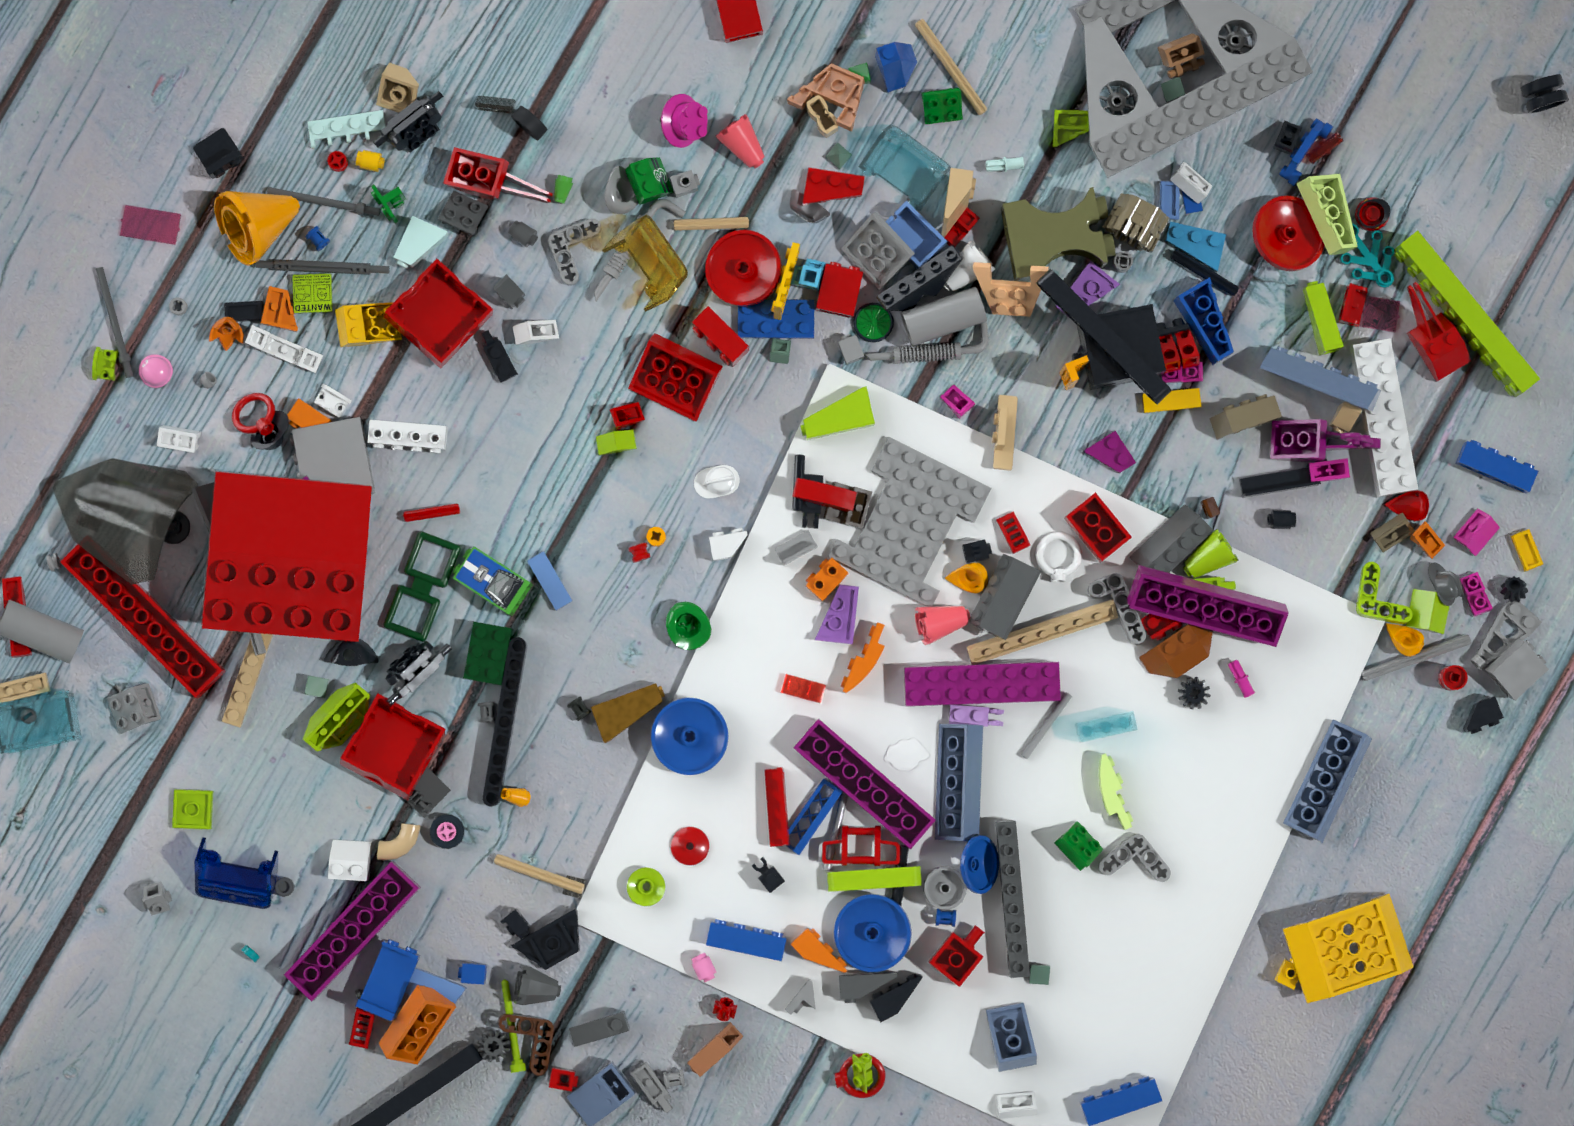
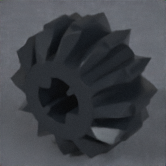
(1188, 689)

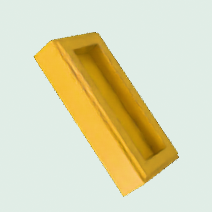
(1526, 550)

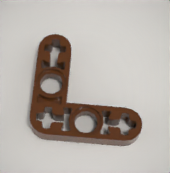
(534, 1031)

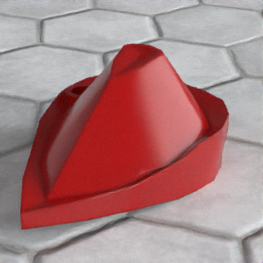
(1412, 506)

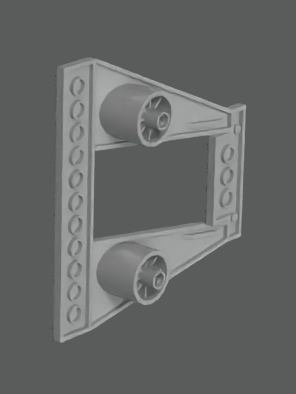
(1146, 130)

